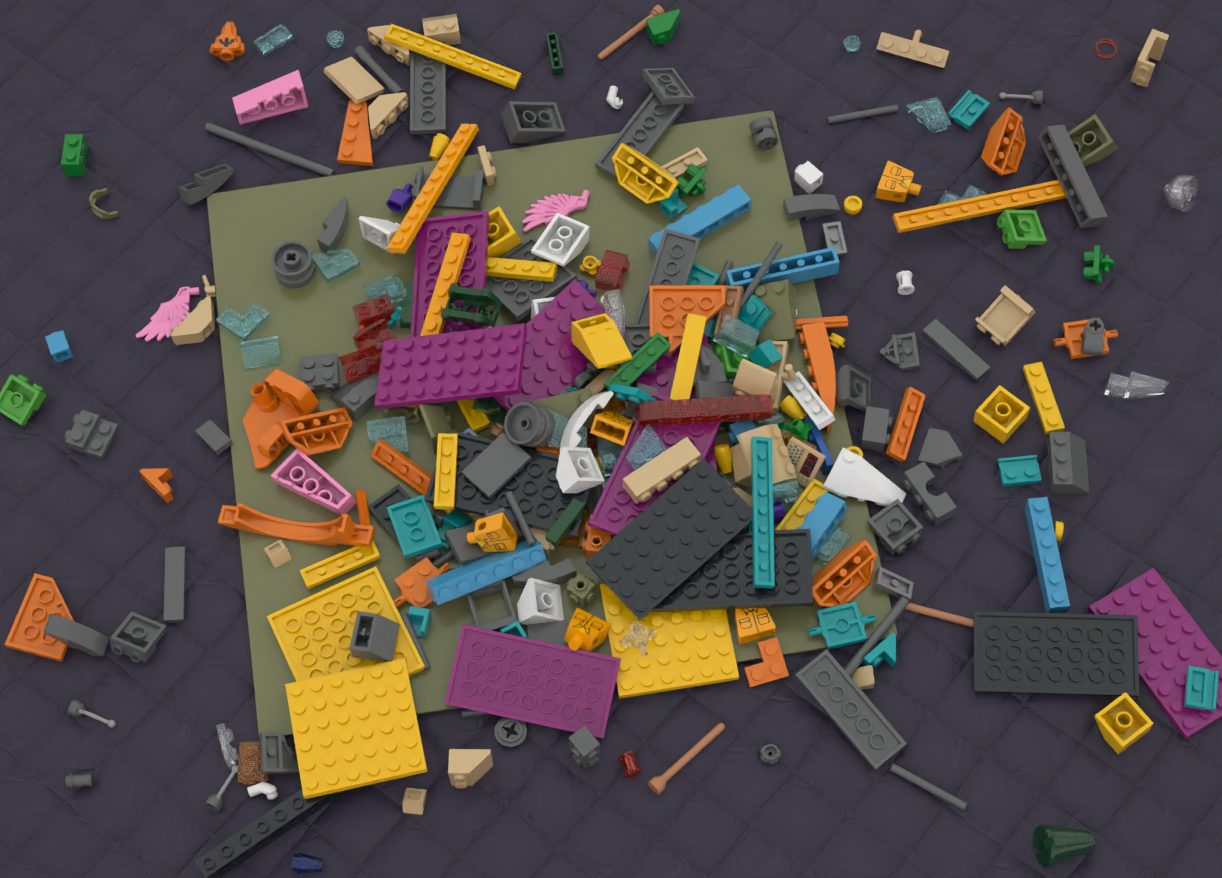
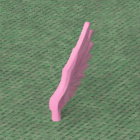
(546, 209)
(169, 315)

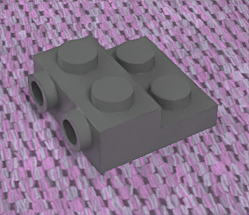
(320, 372)
(91, 434)
(895, 527)
(137, 637)

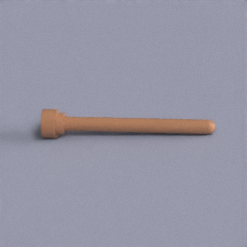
(657, 10)
(939, 614)
(658, 783)

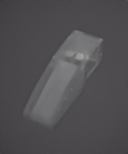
(614, 308)
(1135, 386)

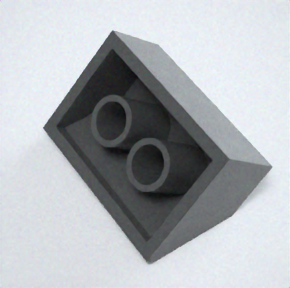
(1067, 464)

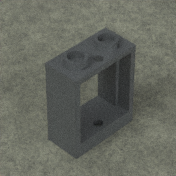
(488, 590)

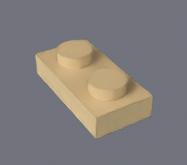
(485, 159)

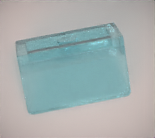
(736, 336)
(260, 352)

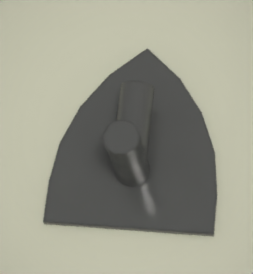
(709, 367)

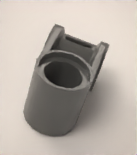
(1093, 340)

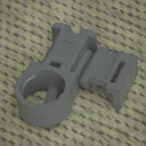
(585, 377)

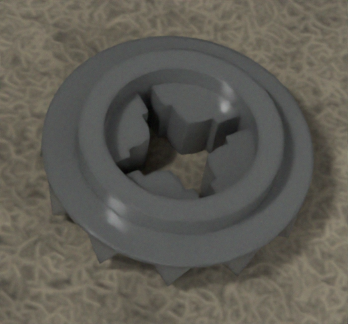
(507, 723)

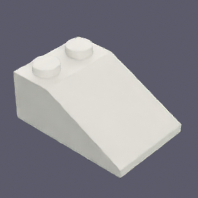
(562, 240)

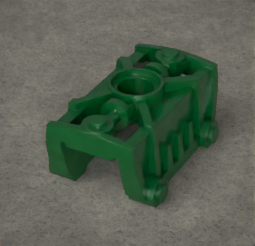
(472, 298)

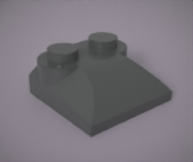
(853, 388)

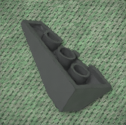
(357, 395)

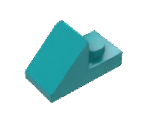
(451, 521)
(885, 650)

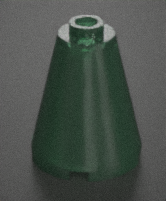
(1060, 844)

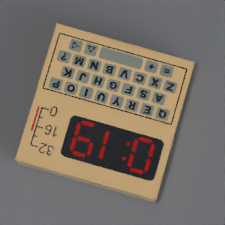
(805, 460)

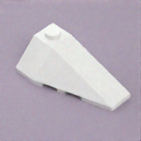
(859, 479)

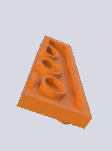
(355, 140)

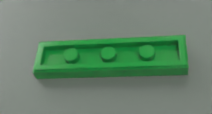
(640, 362)

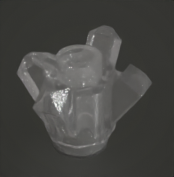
(638, 637)

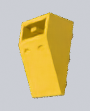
(600, 340)

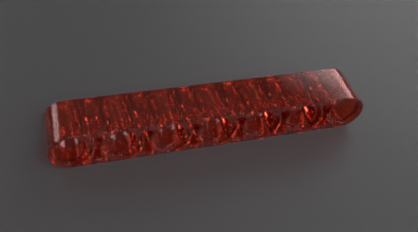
(705, 410)

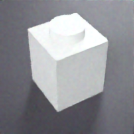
(808, 177)

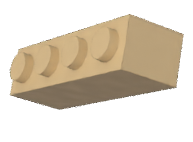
(661, 470)

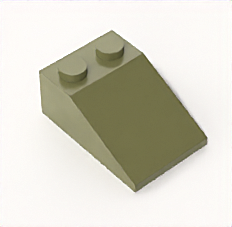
(1092, 141)
(781, 300)
(567, 403)

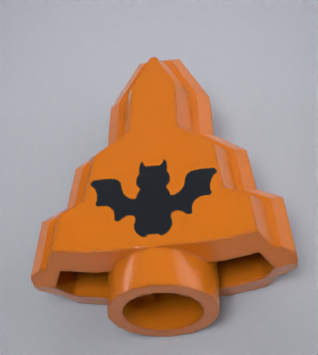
(228, 43)

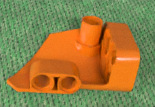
(275, 400)

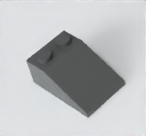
(531, 121)

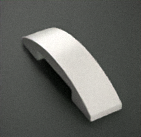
(570, 437)

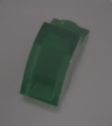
(491, 406)

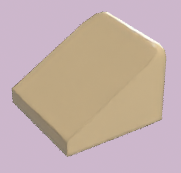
(277, 553)
(864, 677)
(414, 801)

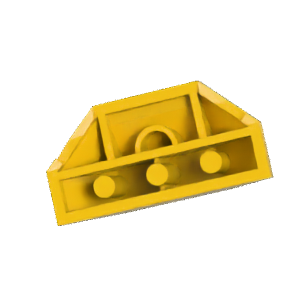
(642, 175)

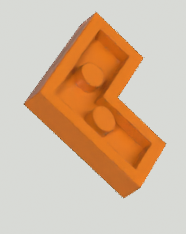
(771, 668)

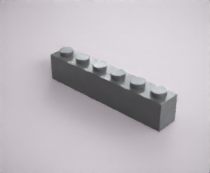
(1072, 176)

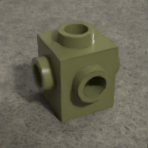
(581, 590)

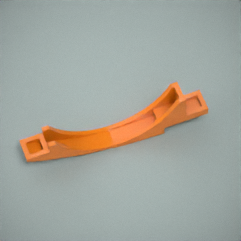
(328, 533)

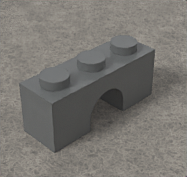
(935, 507)

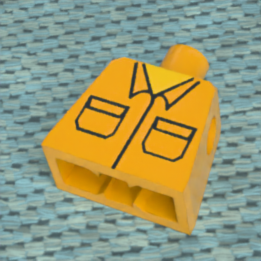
(896, 183)
(615, 427)
(494, 534)
(753, 624)
(586, 631)

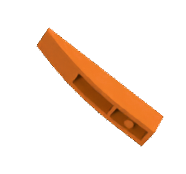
(820, 363)

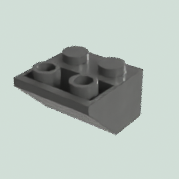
(374, 637)

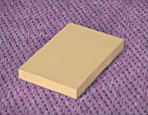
(354, 80)

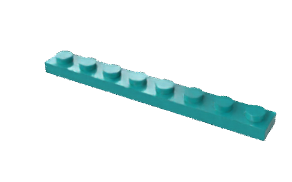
(762, 512)

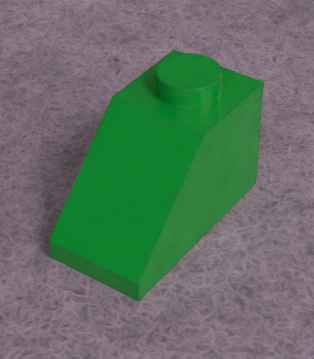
(662, 27)

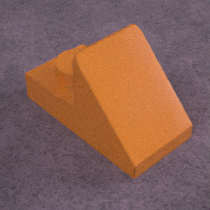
(157, 481)

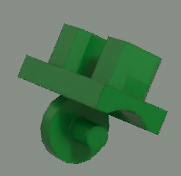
(695, 174)
(1096, 258)
(797, 428)

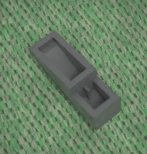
(205, 183)
(810, 206)
(334, 226)
(556, 574)
(76, 635)

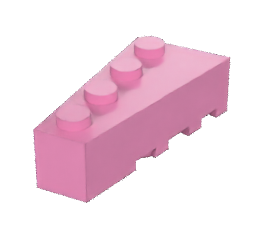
(271, 99)
(308, 480)

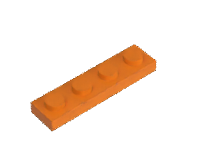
(905, 424)
(401, 466)

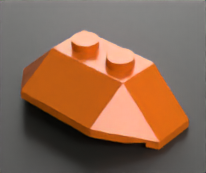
(1005, 143)
(318, 431)
(844, 575)

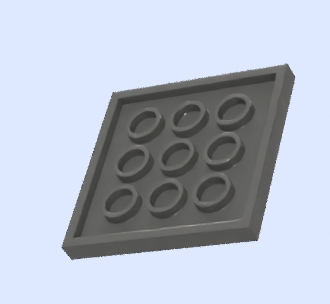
(518, 293)

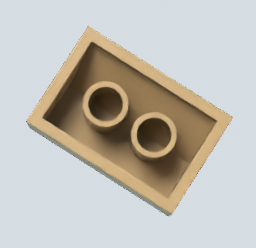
(782, 466)

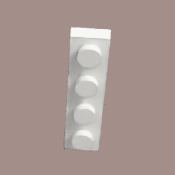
(810, 401)

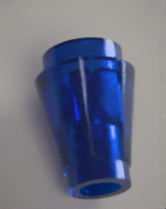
(305, 863)

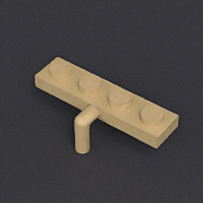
(913, 49)
(779, 368)

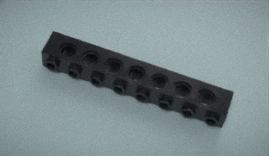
(261, 833)

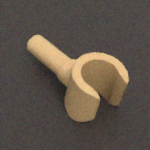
(210, 290)

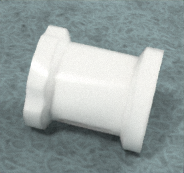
(905, 283)

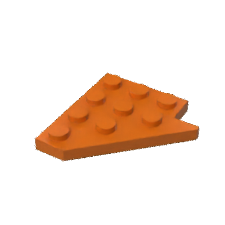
(672, 303)
(28, 628)

